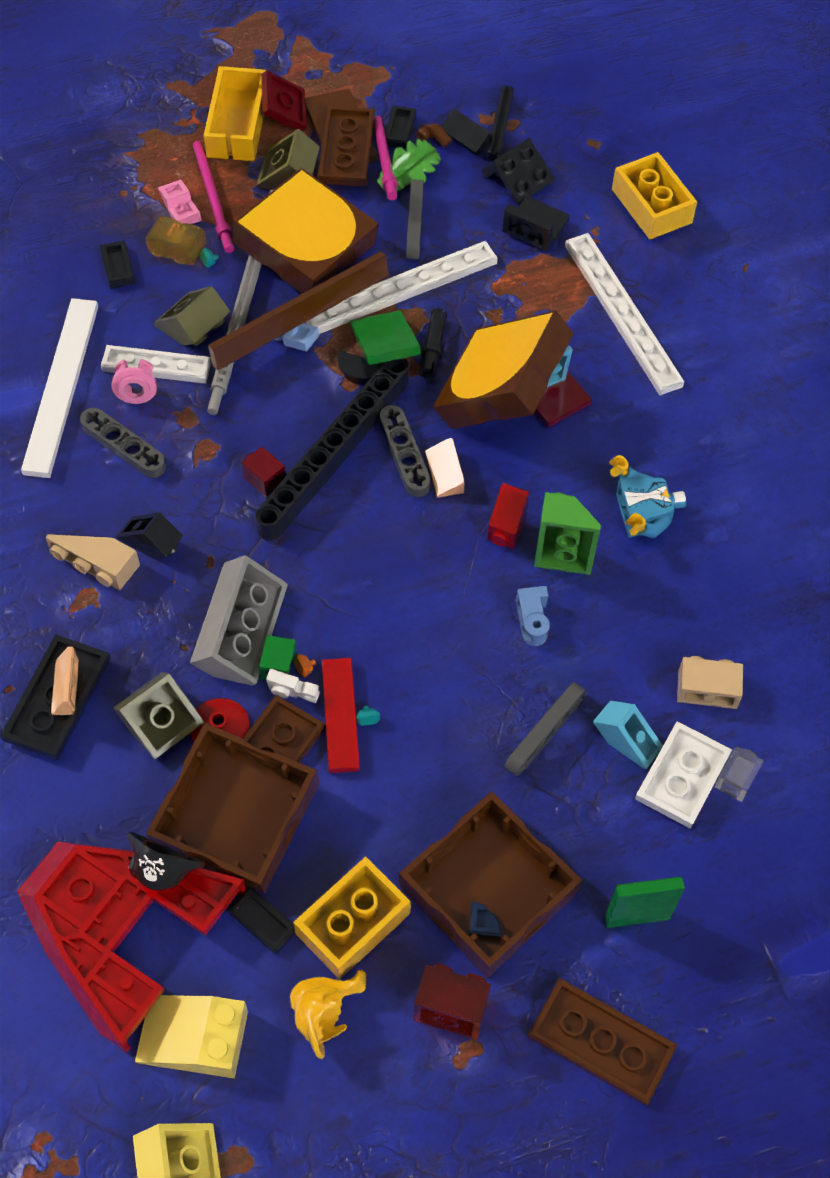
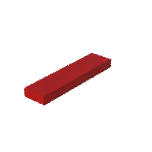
(340, 715)

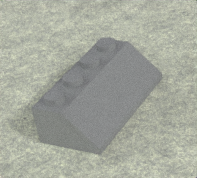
(238, 621)

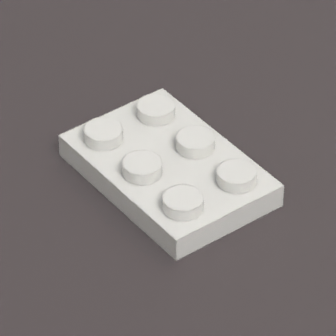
(683, 774)

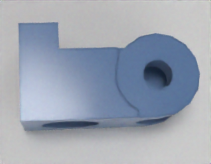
(530, 610)

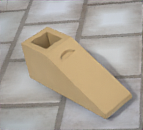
(100, 556)

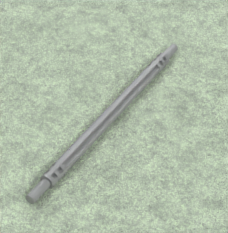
(237, 320)

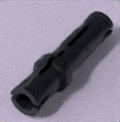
(432, 350)

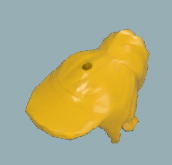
(318, 1007)

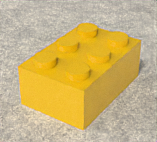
(654, 195)
(352, 917)

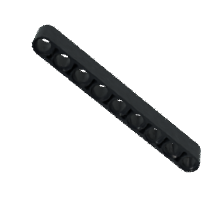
(345, 432)

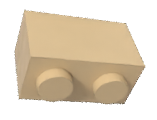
(710, 682)

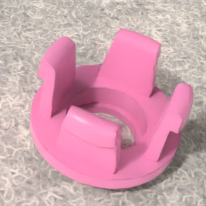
(141, 375)

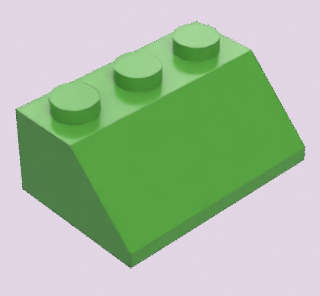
(566, 535)

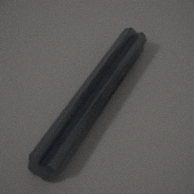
(500, 122)

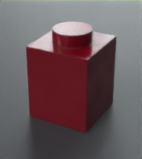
(263, 471)

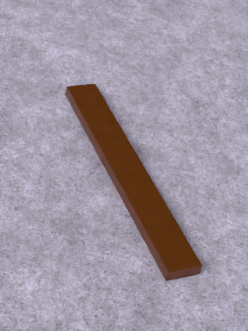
(298, 310)

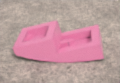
(179, 202)

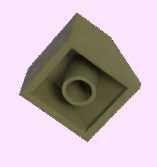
(286, 158)
(193, 316)
(158, 714)

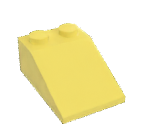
(193, 1034)

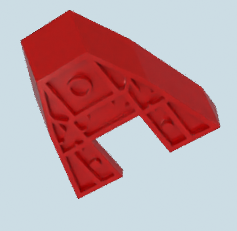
(86, 905)

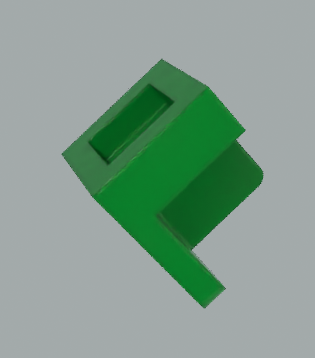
(277, 655)

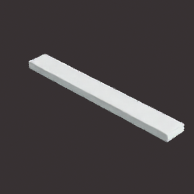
(407, 286)
(624, 314)
(59, 389)

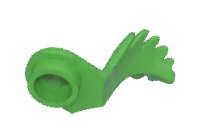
(413, 163)

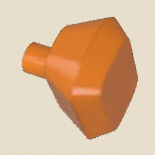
(304, 665)

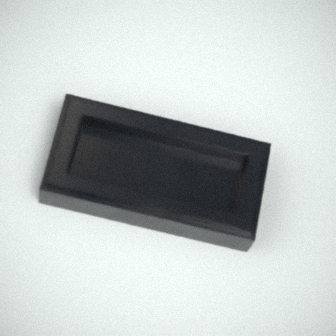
(400, 126)
(466, 131)
(117, 264)
(262, 920)

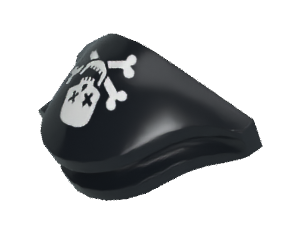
(159, 865)

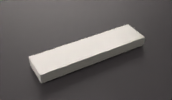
(165, 364)

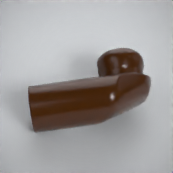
(434, 131)

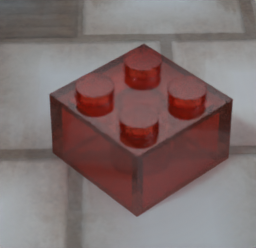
(451, 1001)

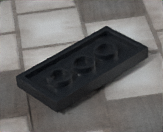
(32, 723)

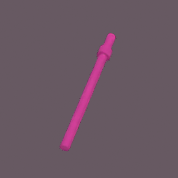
(389, 180)
(223, 228)

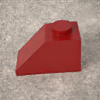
(508, 516)

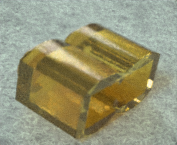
(176, 240)

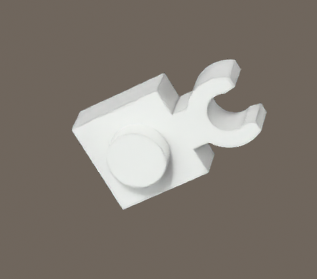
(288, 685)

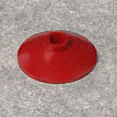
(234, 716)

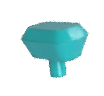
(207, 257)
(367, 716)

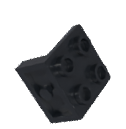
(521, 171)
(534, 222)

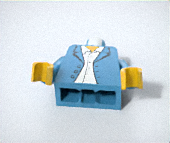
(644, 500)

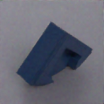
(484, 922)

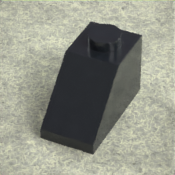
(151, 535)

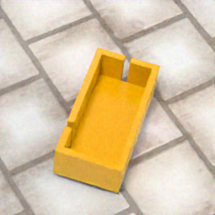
(235, 114)

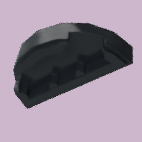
(356, 367)

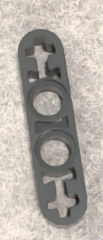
(415, 219)
(125, 440)
(401, 451)
(545, 729)

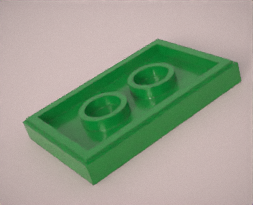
(385, 337)
(644, 902)

